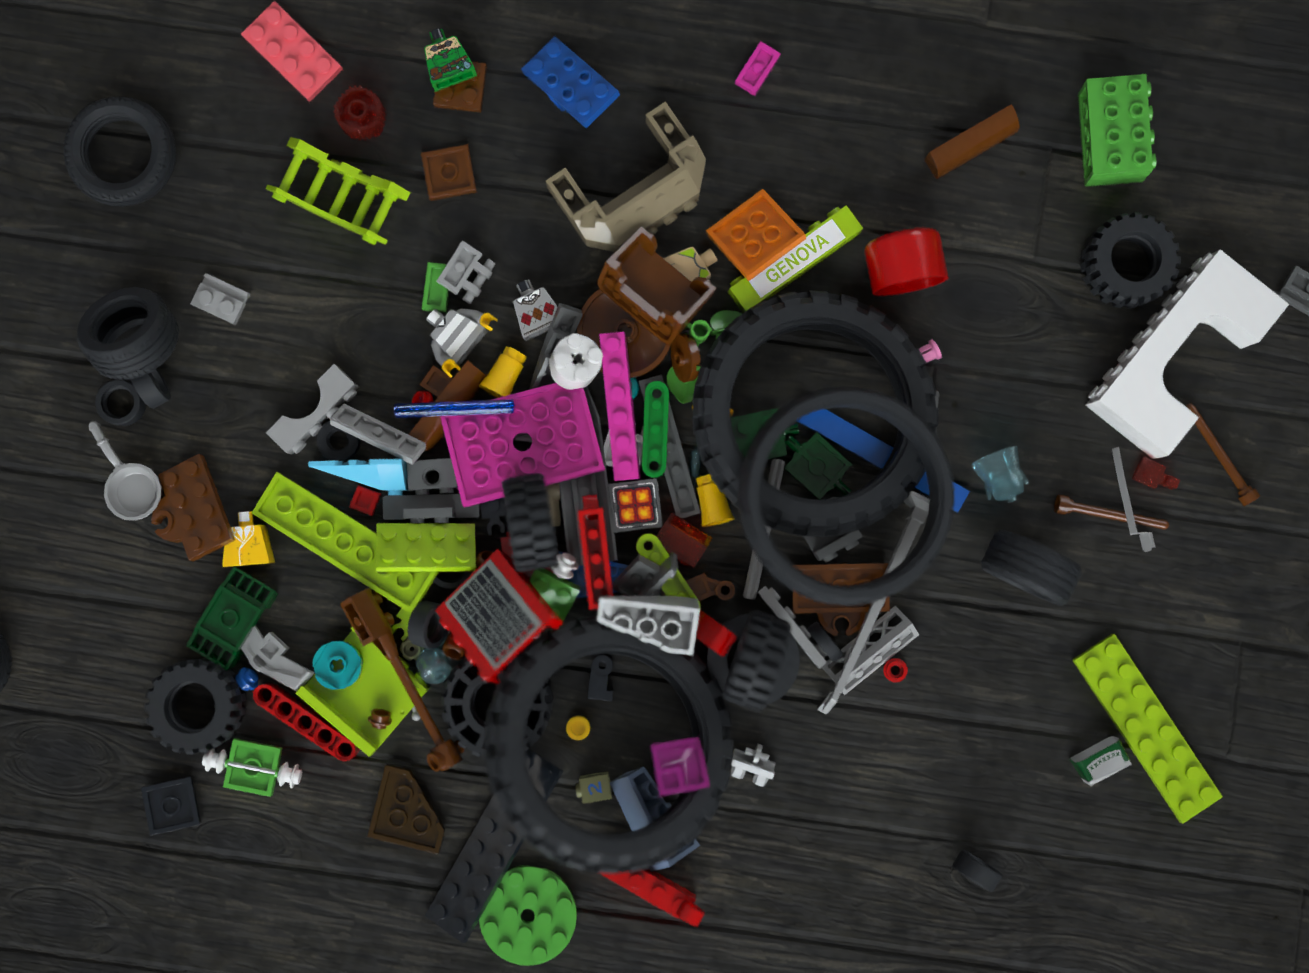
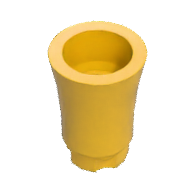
(504, 373)
(713, 503)

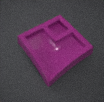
(679, 766)

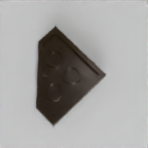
(405, 814)

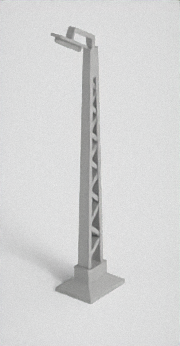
(917, 514)

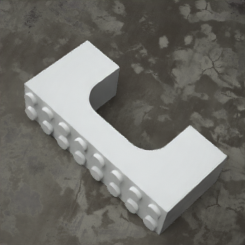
(1134, 391)

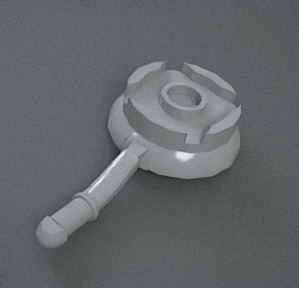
(131, 488)

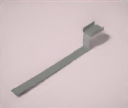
(1145, 537)

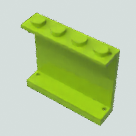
(375, 689)

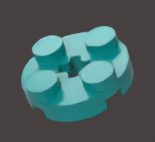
(324, 668)

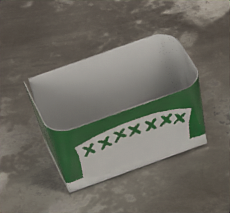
(1100, 760)

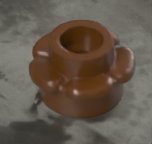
(380, 718)

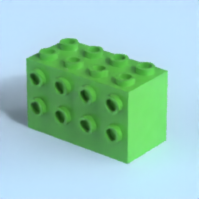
(1116, 130)

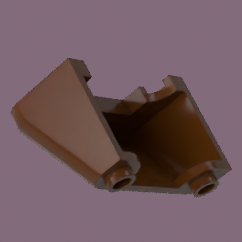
(652, 287)

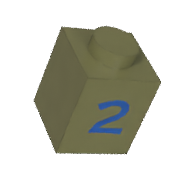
(594, 787)

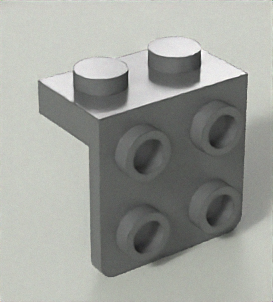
(826, 547)

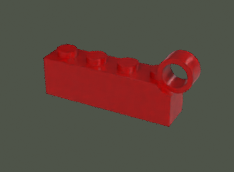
(595, 550)
(661, 893)

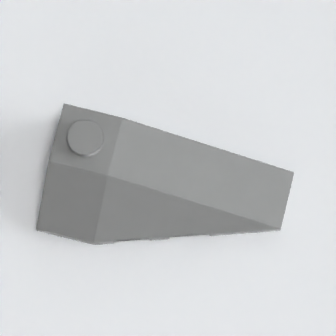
(660, 620)

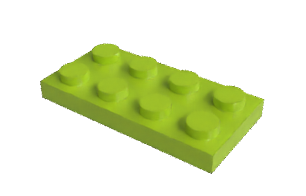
(425, 547)

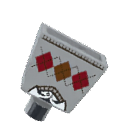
(533, 310)

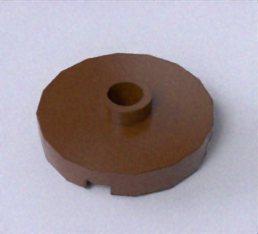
(685, 358)

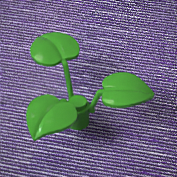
(699, 332)

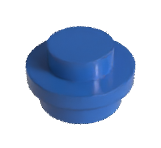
(247, 679)

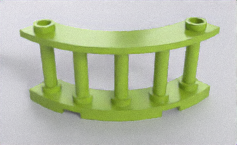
(351, 175)

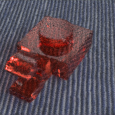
(1152, 473)

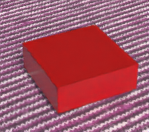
(365, 500)

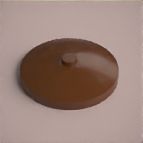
(605, 316)

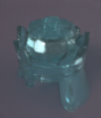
(1001, 474)

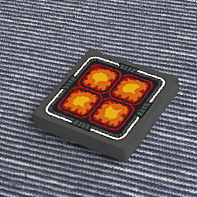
(635, 505)

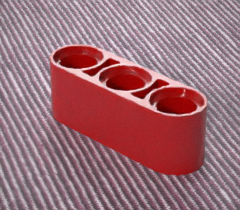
(714, 634)

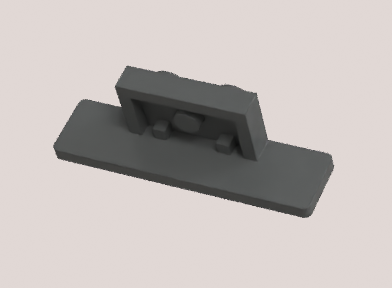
(422, 507)
(644, 576)

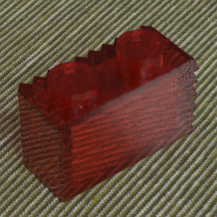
(683, 540)

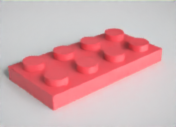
(292, 51)

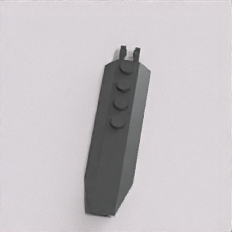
(571, 498)

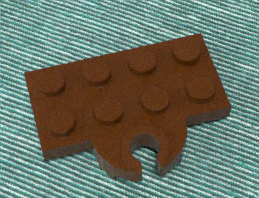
(192, 509)
(839, 575)

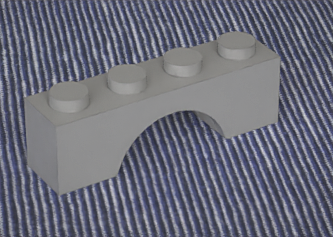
(334, 390)

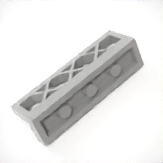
(875, 653)

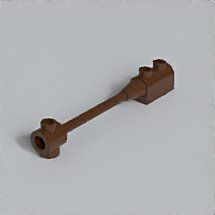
(375, 627)

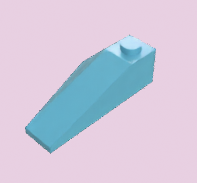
(377, 473)

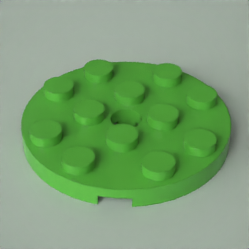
(534, 940)

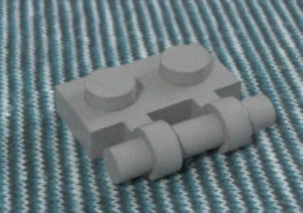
(459, 268)

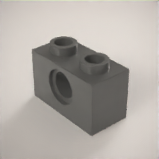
(419, 473)

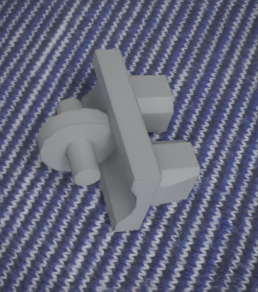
(754, 762)

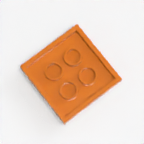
(756, 234)

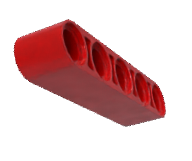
(294, 720)

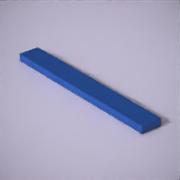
(864, 446)

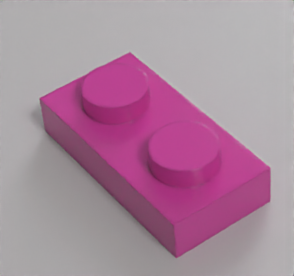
(757, 68)

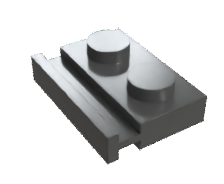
(1296, 289)

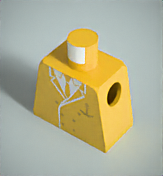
(250, 544)

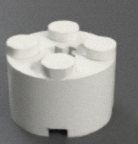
(584, 352)

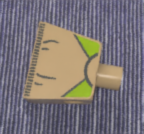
(692, 264)

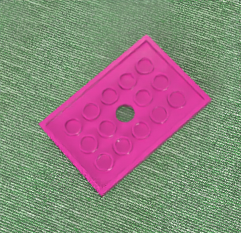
(560, 450)

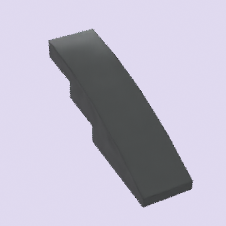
(563, 325)

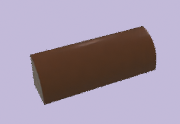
(973, 142)
(461, 388)

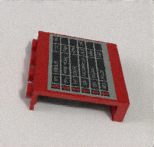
(495, 615)

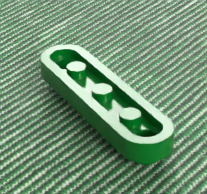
(655, 429)

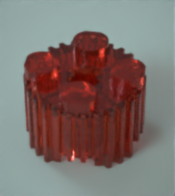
(351, 104)

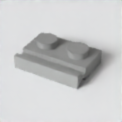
(220, 299)

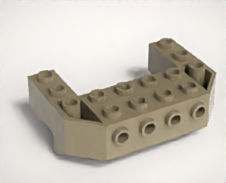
(647, 203)

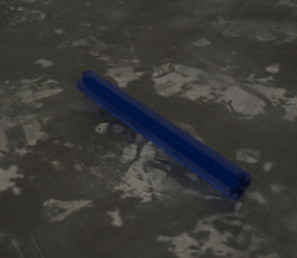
(454, 408)

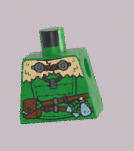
(447, 61)

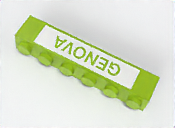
(820, 243)

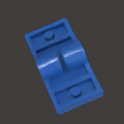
(570, 82)

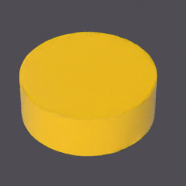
(578, 727)

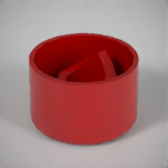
(905, 261)

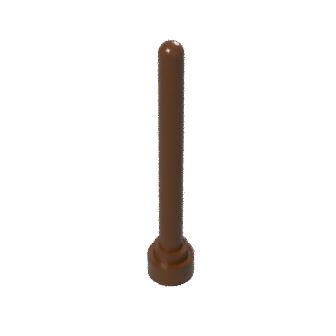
(1246, 493)
(1065, 505)

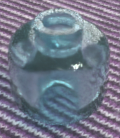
(433, 666)

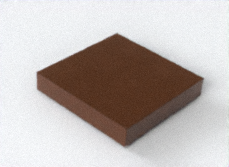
(448, 172)

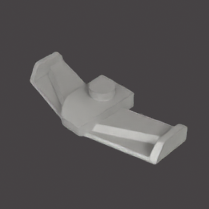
(267, 656)

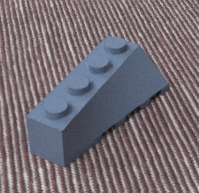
(642, 805)

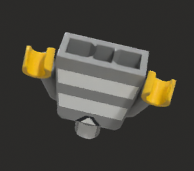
(457, 335)

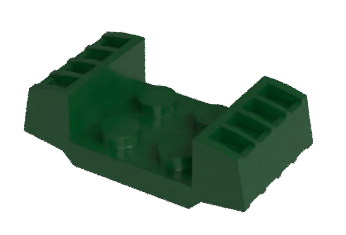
(230, 618)

